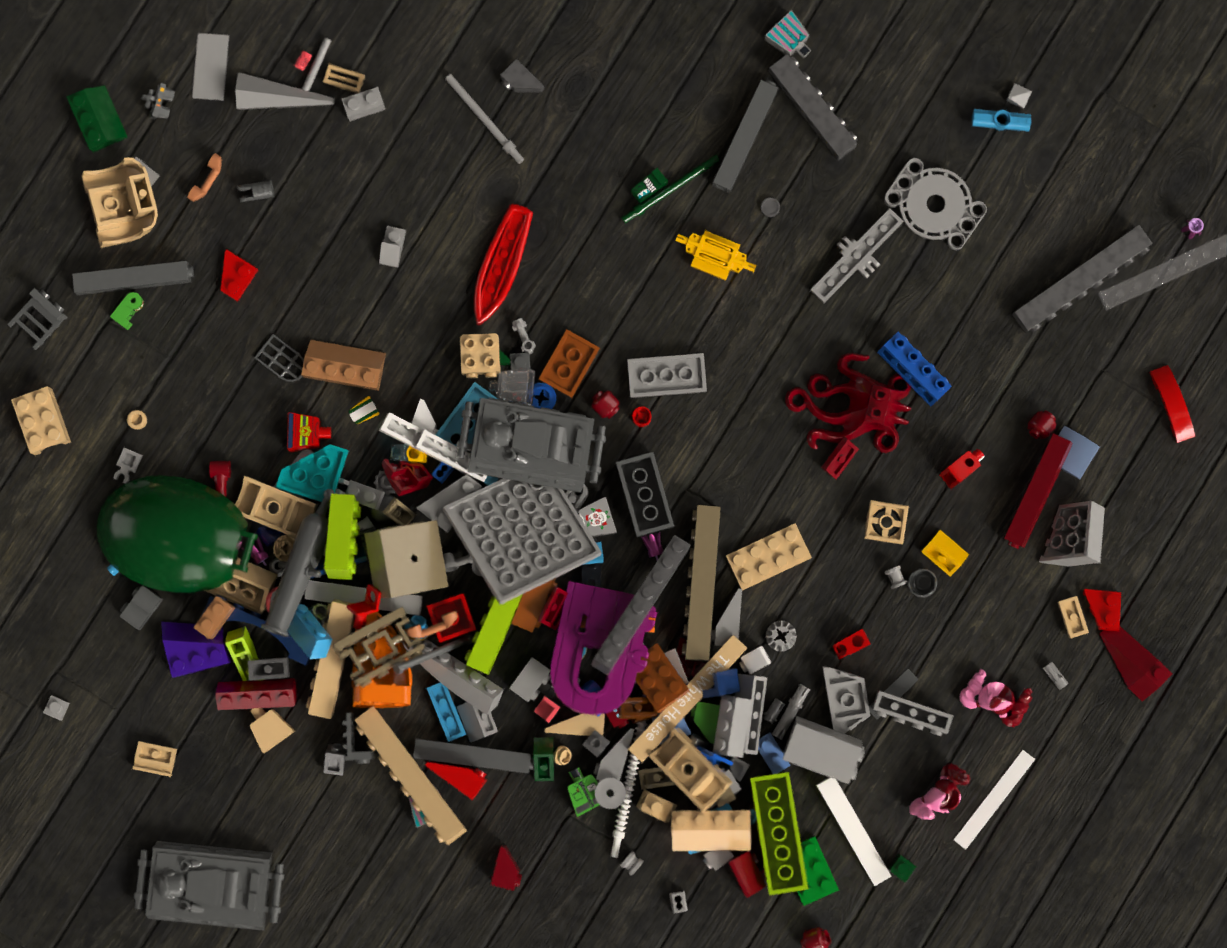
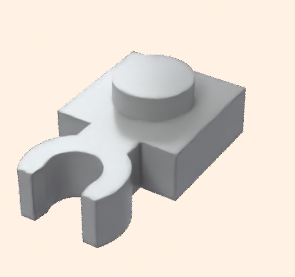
(128, 462)

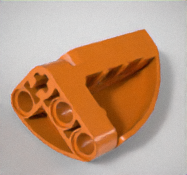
(388, 690)

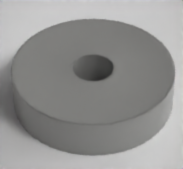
(601, 793)

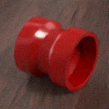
(639, 414)

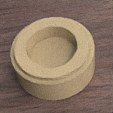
(136, 419)

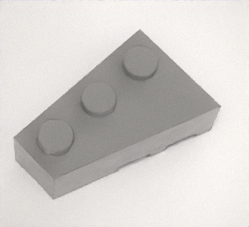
(434, 506)

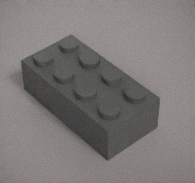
(645, 494)

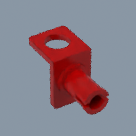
(365, 607)

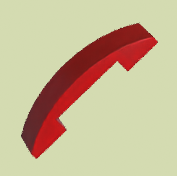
(1174, 403)

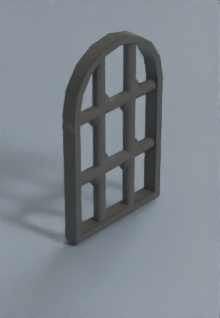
(274, 361)

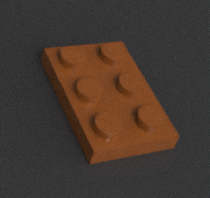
(569, 363)
(660, 680)

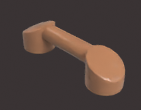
(197, 193)
(417, 632)

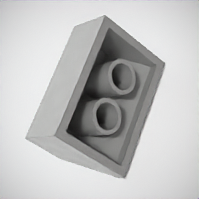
(732, 726)

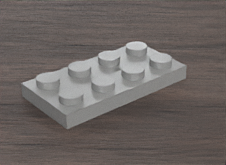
(667, 375)

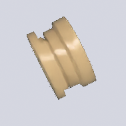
(283, 547)

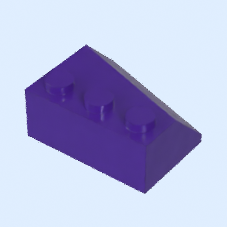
(190, 650)

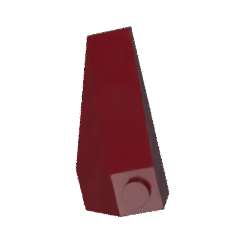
(1138, 667)

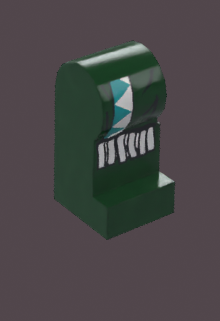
(649, 186)

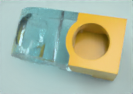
(406, 453)

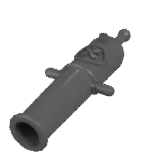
(299, 568)

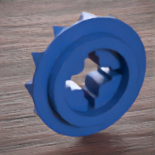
(548, 392)

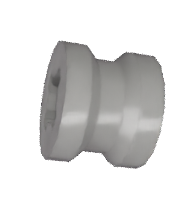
(631, 863)

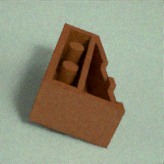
(532, 605)

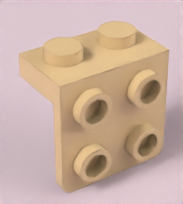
(480, 355)

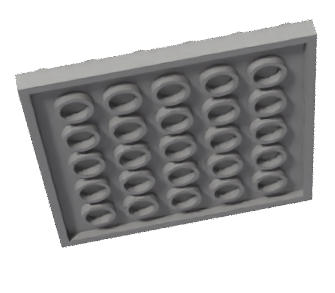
(521, 535)

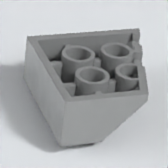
(1075, 535)

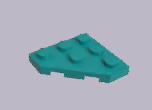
(314, 473)

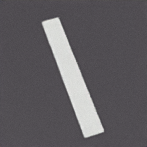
(994, 799)

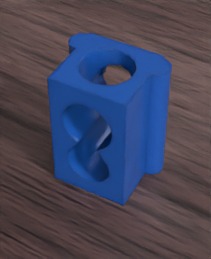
(446, 473)

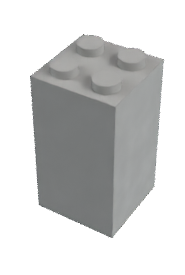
(823, 750)

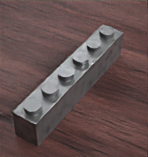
(813, 107)

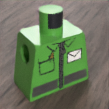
(582, 792)

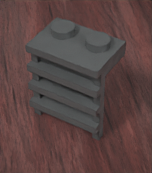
(50, 311)
(360, 756)

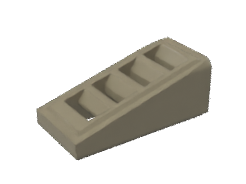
(399, 512)

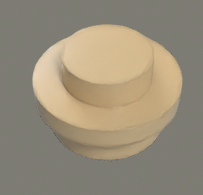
(562, 755)

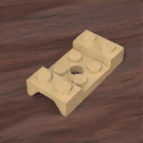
(255, 503)
(705, 782)

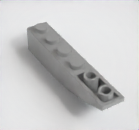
(461, 679)

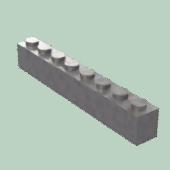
(1081, 279)
(640, 605)

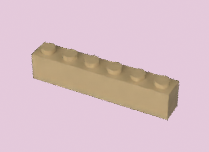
(330, 669)

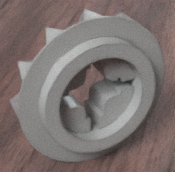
(782, 626)

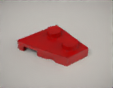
(236, 275)
(1105, 608)

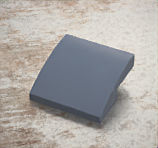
(1080, 453)

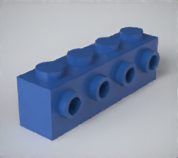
(914, 368)

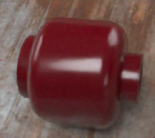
(605, 404)
(1042, 424)
(816, 938)

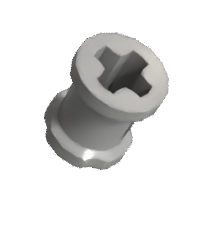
(895, 577)

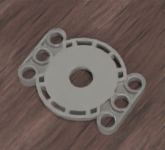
(916, 197)

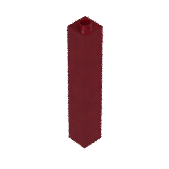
(1038, 491)

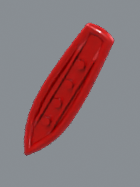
(501, 262)

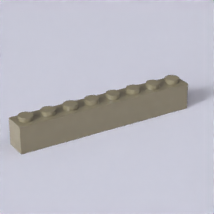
(702, 583)

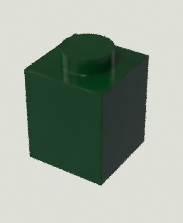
(901, 868)

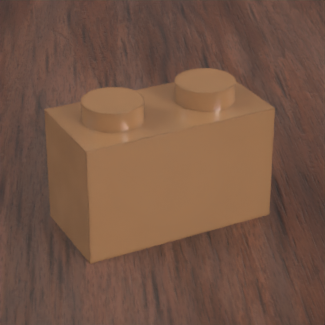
(214, 617)

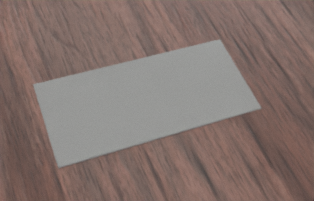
(210, 66)

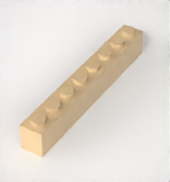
(410, 775)

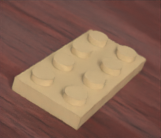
(768, 556)

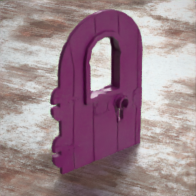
(603, 612)

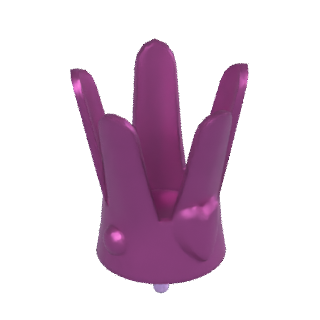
(1195, 227)
(654, 545)
(258, 556)

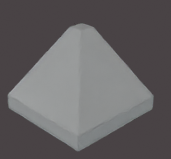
(1019, 96)

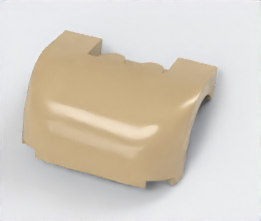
(121, 202)

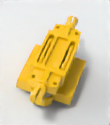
(715, 254)

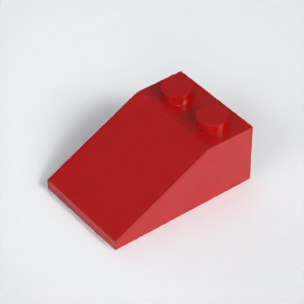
(463, 778)

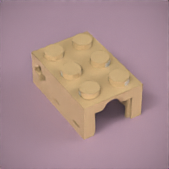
(40, 420)

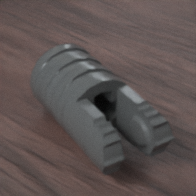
(260, 190)

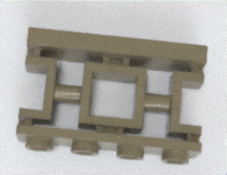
(372, 635)

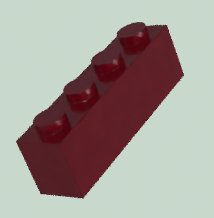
(256, 694)

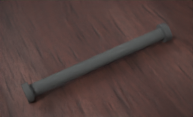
(399, 667)

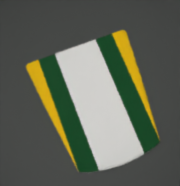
(363, 411)

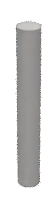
(316, 64)

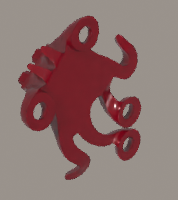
(870, 407)

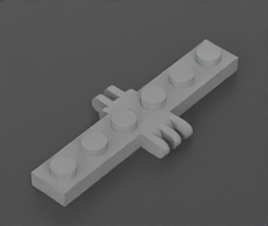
(857, 256)

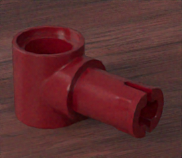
(220, 472)

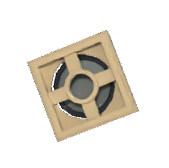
(884, 523)

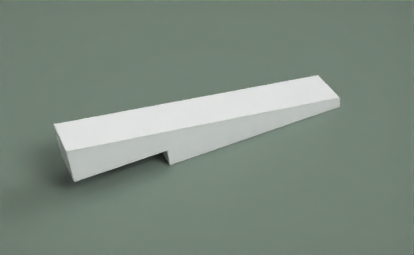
(426, 443)
(853, 830)

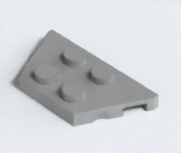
(846, 699)

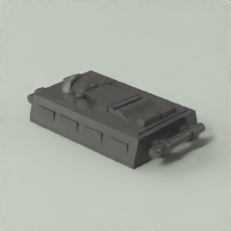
(530, 444)
(209, 885)

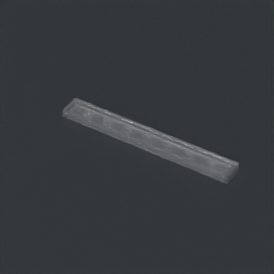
(1164, 273)

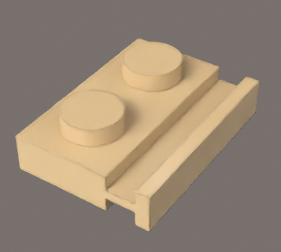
(154, 758)

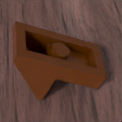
(637, 710)

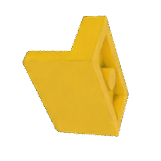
(945, 553)

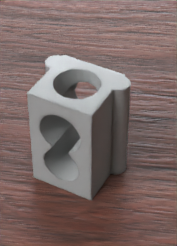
(673, 902)

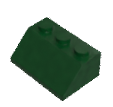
(97, 117)

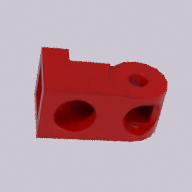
(851, 644)

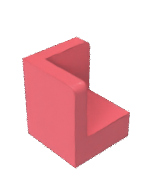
(547, 709)

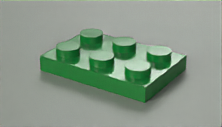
(818, 875)

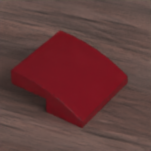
(553, 609)

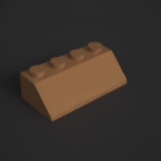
(343, 365)

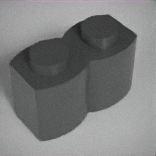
(140, 607)

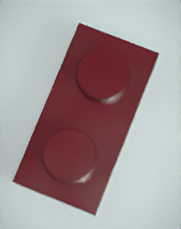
(840, 458)

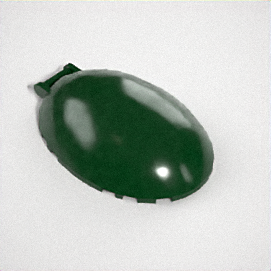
(173, 534)

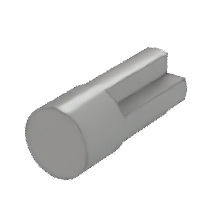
(1055, 675)

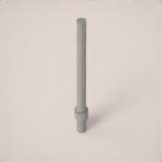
(508, 146)

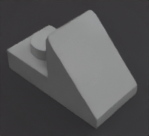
(392, 246)

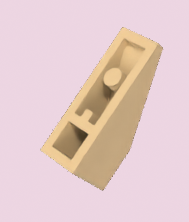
(579, 725)

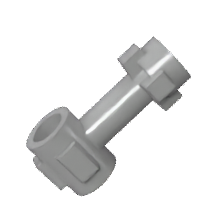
(528, 345)

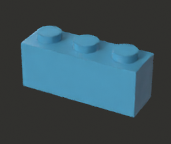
(309, 633)

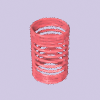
(300, 66)

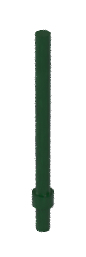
(639, 210)

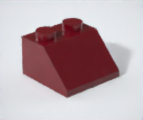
(506, 871)
(747, 873)

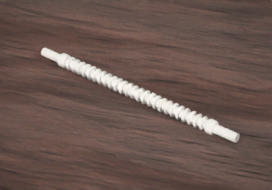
(618, 834)

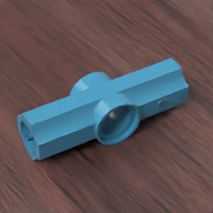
(988, 119)

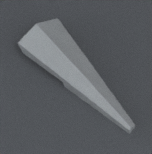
(262, 93)

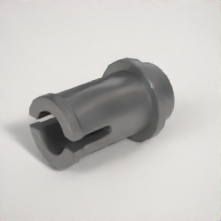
(773, 711)

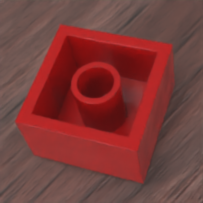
(462, 625)

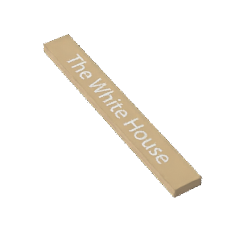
(676, 712)

